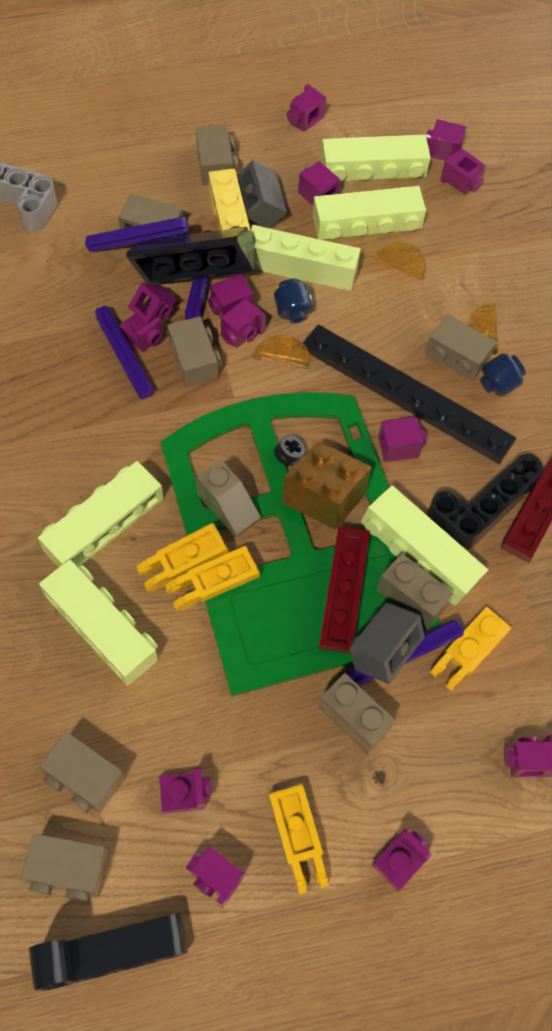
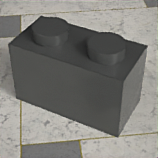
(261, 194)
(387, 642)

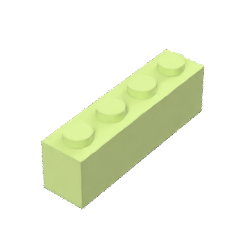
(376, 157)
(368, 212)
(304, 258)
(101, 516)
(420, 539)
(99, 621)

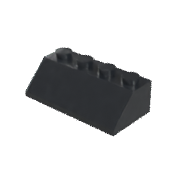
(194, 256)

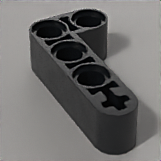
(491, 498)
(107, 952)

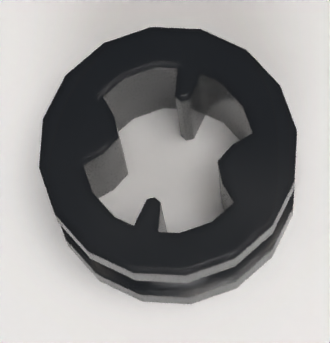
(293, 444)

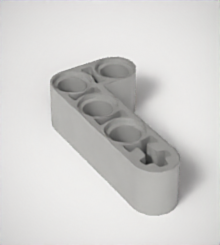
(31, 192)

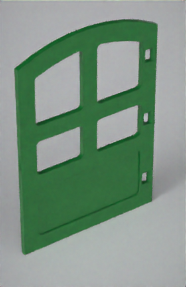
(274, 623)

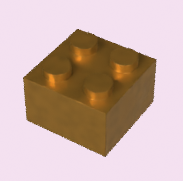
(326, 484)

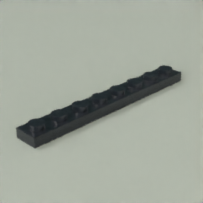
(409, 394)

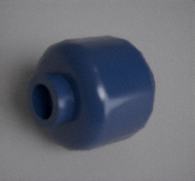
(293, 300)
(502, 374)

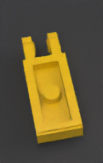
(182, 556)
(214, 578)
(473, 646)
(298, 834)

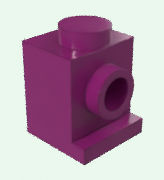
(307, 108)
(463, 171)
(159, 305)
(242, 323)
(529, 757)
(215, 875)

